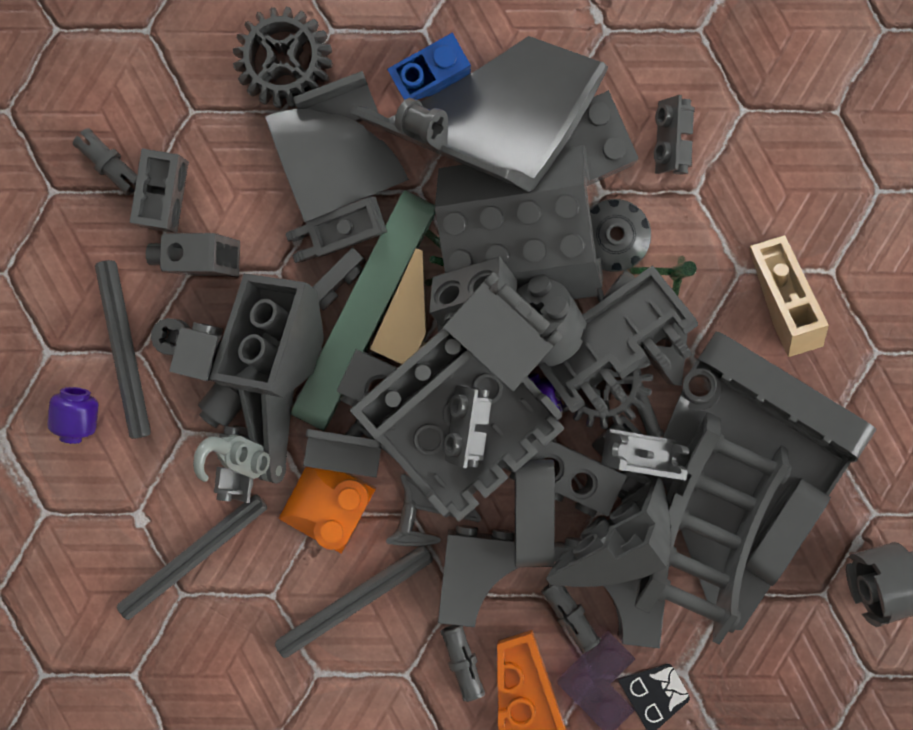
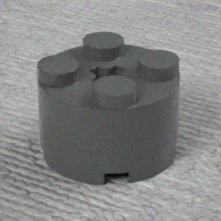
(559, 309)
(882, 582)

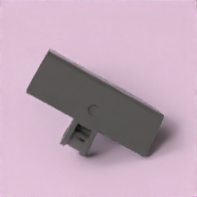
(505, 115)

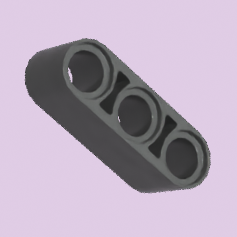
(534, 514)

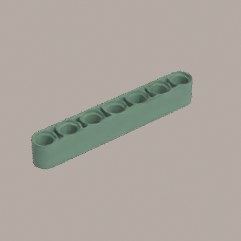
(364, 308)

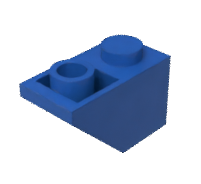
(431, 69)

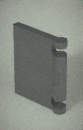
(502, 332)

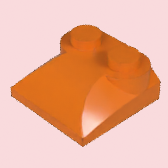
(327, 506)

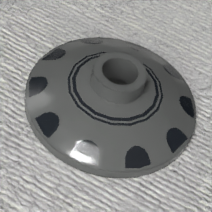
(636, 231)

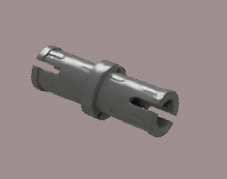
(106, 161)
(571, 617)
(462, 662)

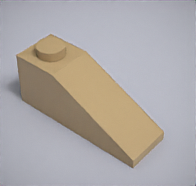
(789, 297)
(405, 321)

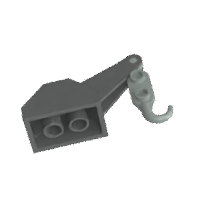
(265, 355)

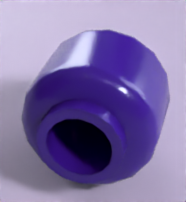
(72, 414)

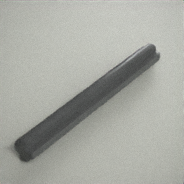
(122, 349)
(191, 557)
(353, 601)

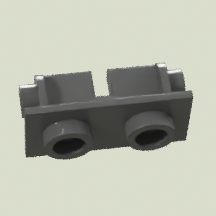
(673, 118)
(464, 444)
(229, 483)

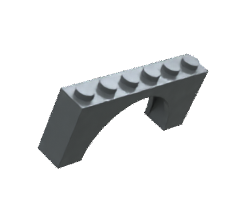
(480, 560)

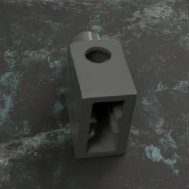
(196, 254)

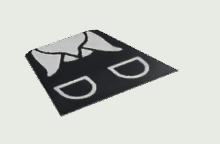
(655, 694)

